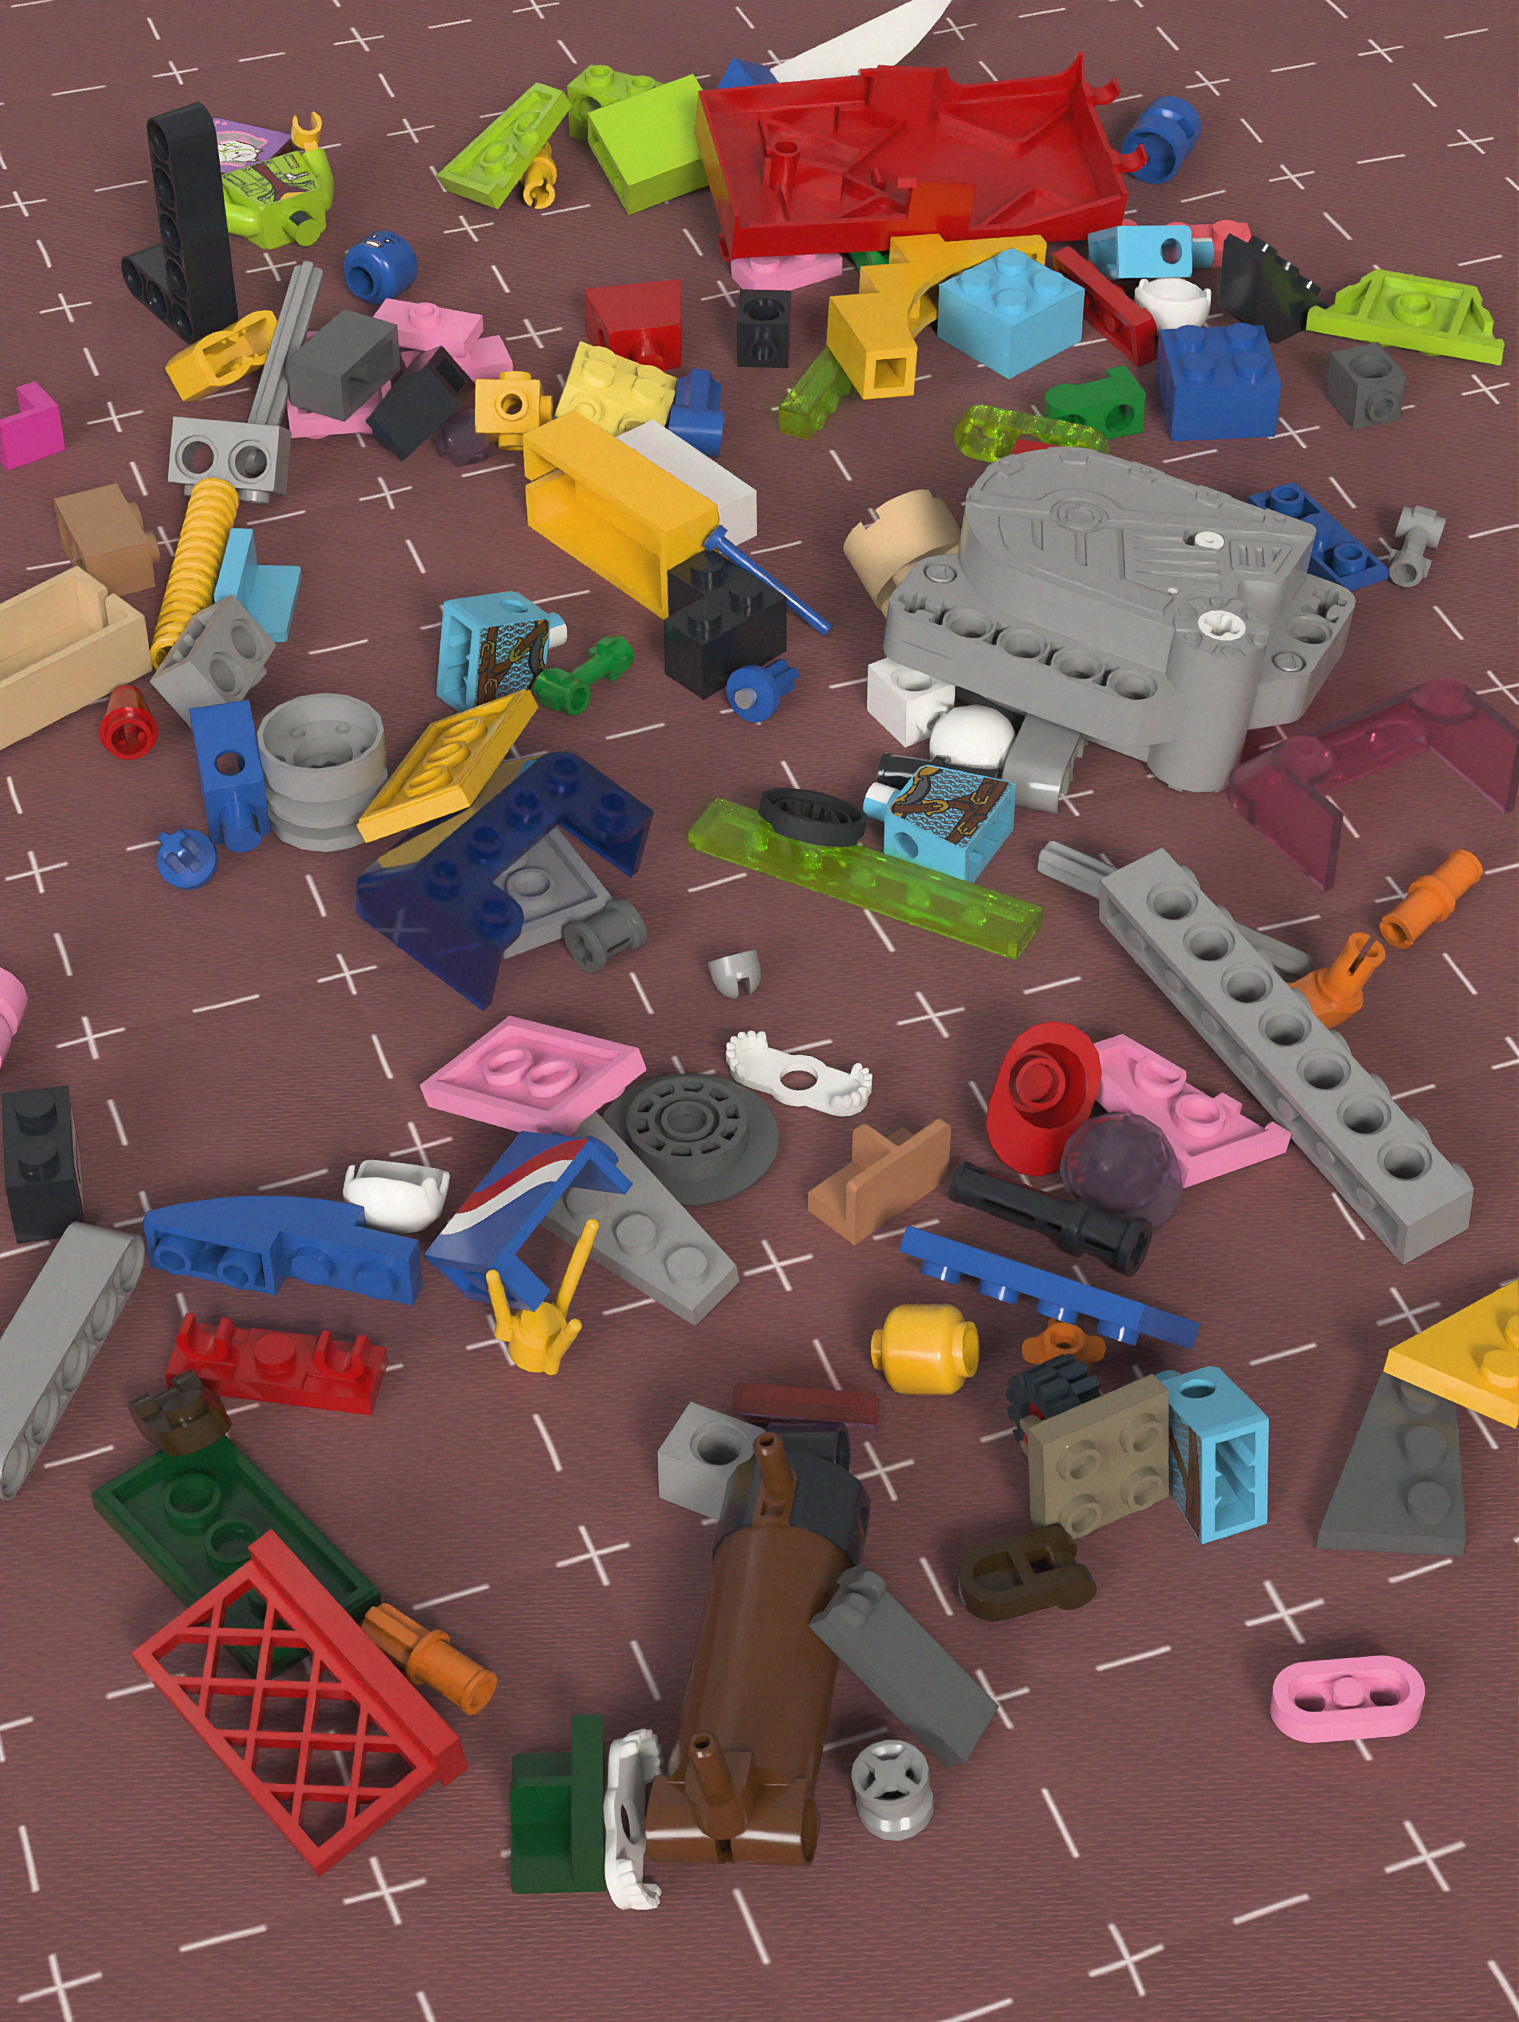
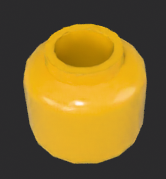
(926, 1349)

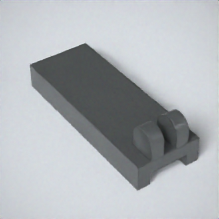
(904, 1666)

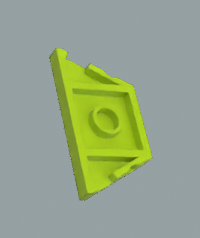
(1413, 315)

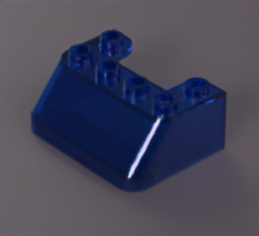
(436, 883)

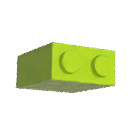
(650, 144)

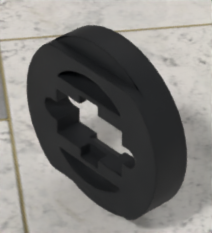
(830, 820)

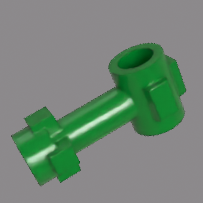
(572, 690)

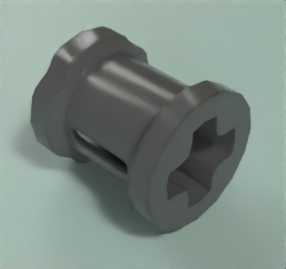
(605, 935)

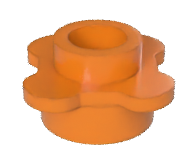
(1063, 1339)

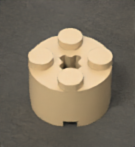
(907, 531)

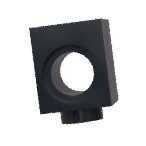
(764, 328)

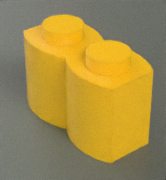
(223, 356)

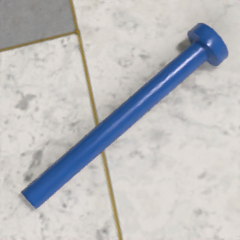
(718, 540)

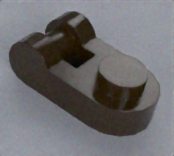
(181, 1416)
(999, 1579)

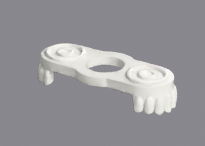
(762, 1068)
(630, 1767)

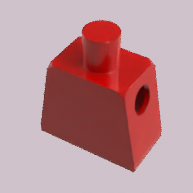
(637, 321)

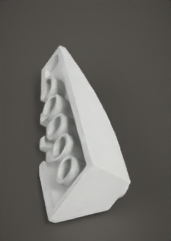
(866, 46)

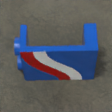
(511, 1206)

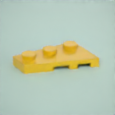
(1469, 1357)

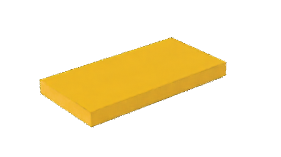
(448, 765)

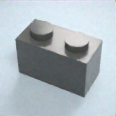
(343, 365)

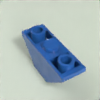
(1335, 551)

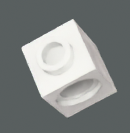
(907, 700)

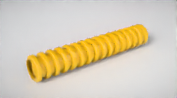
(196, 561)

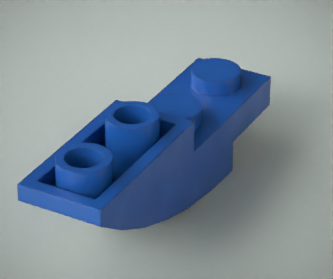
(269, 1238)

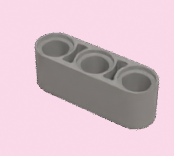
(1042, 763)

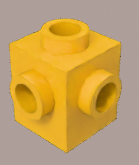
(499, 396)

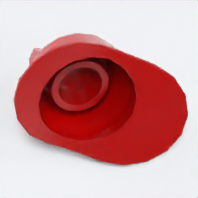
(1042, 1096)

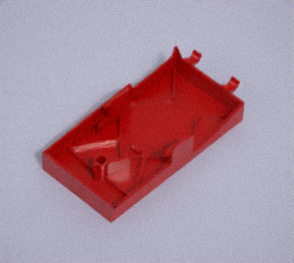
(909, 156)

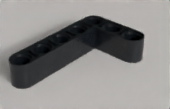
(190, 273)

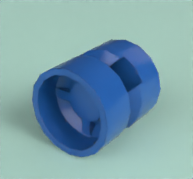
(1168, 133)

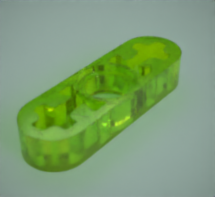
(996, 420)

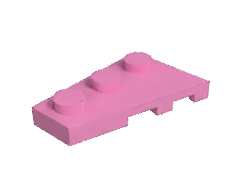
(1203, 1130)

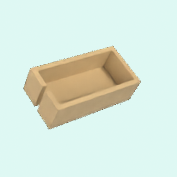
(65, 650)

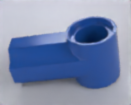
(697, 412)

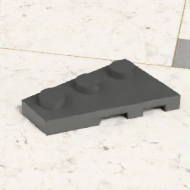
(1400, 1478)

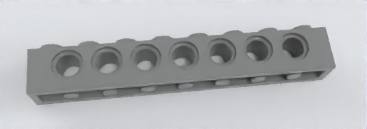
(1287, 1056)

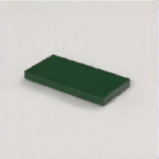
(194, 1529)

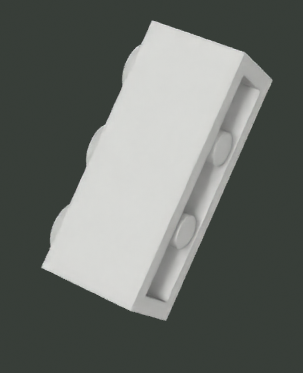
(734, 497)

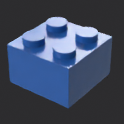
(1217, 382)

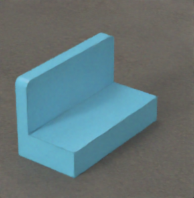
(263, 590)

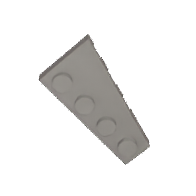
(645, 1235)

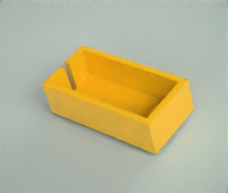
(613, 507)

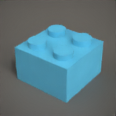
(1010, 313)

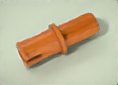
(430, 1658)

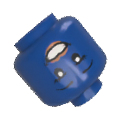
(380, 267)

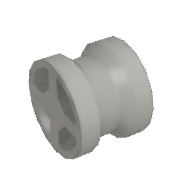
(893, 1769)

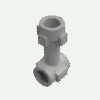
(1418, 530)

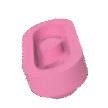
(1344, 1699)

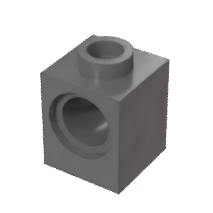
(1365, 385)

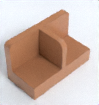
(882, 1178)

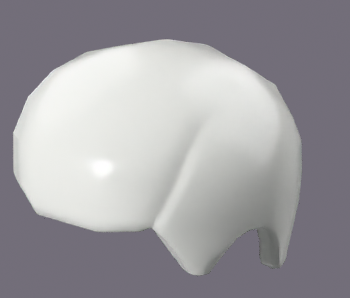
(1173, 302)
(973, 737)
(397, 1195)

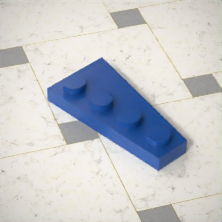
(1057, 1295)

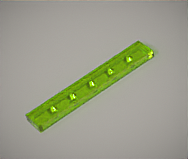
(870, 881)

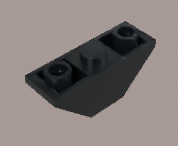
(1265, 288)
(420, 402)

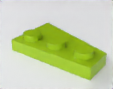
(505, 149)

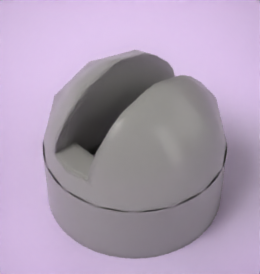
(735, 968)

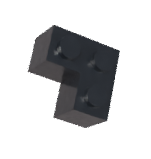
(719, 622)

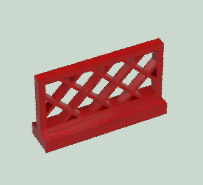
(360, 1674)

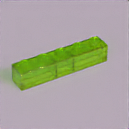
(814, 397)

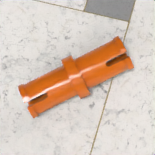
(1431, 899)

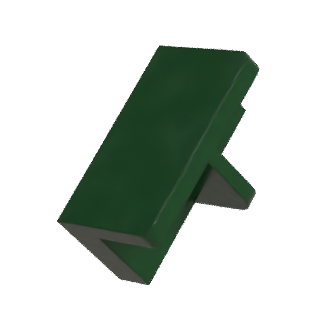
(560, 1815)

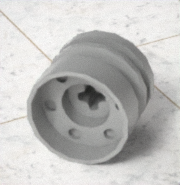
(321, 769)

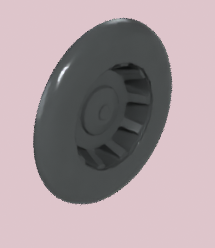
(682, 1129)

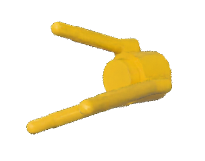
(542, 1336)

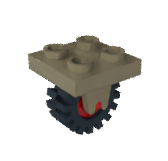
(1086, 1449)

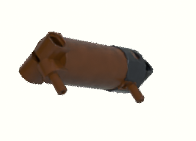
(758, 1674)

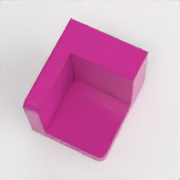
(33, 431)

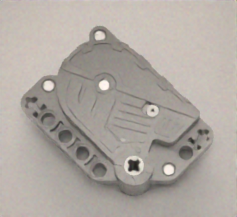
(1125, 610)

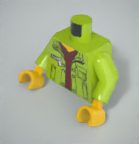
(282, 196)

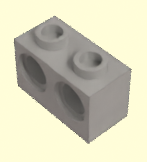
(231, 447)
(214, 659)

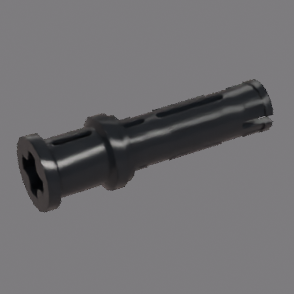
(1077, 1225)

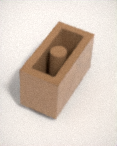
(107, 539)

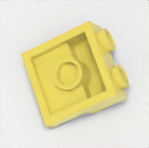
(615, 390)

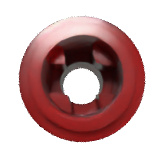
(128, 724)

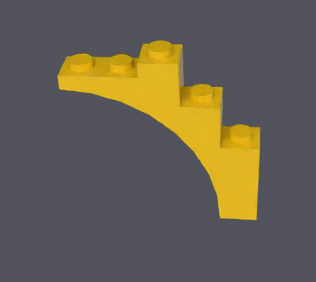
(896, 300)

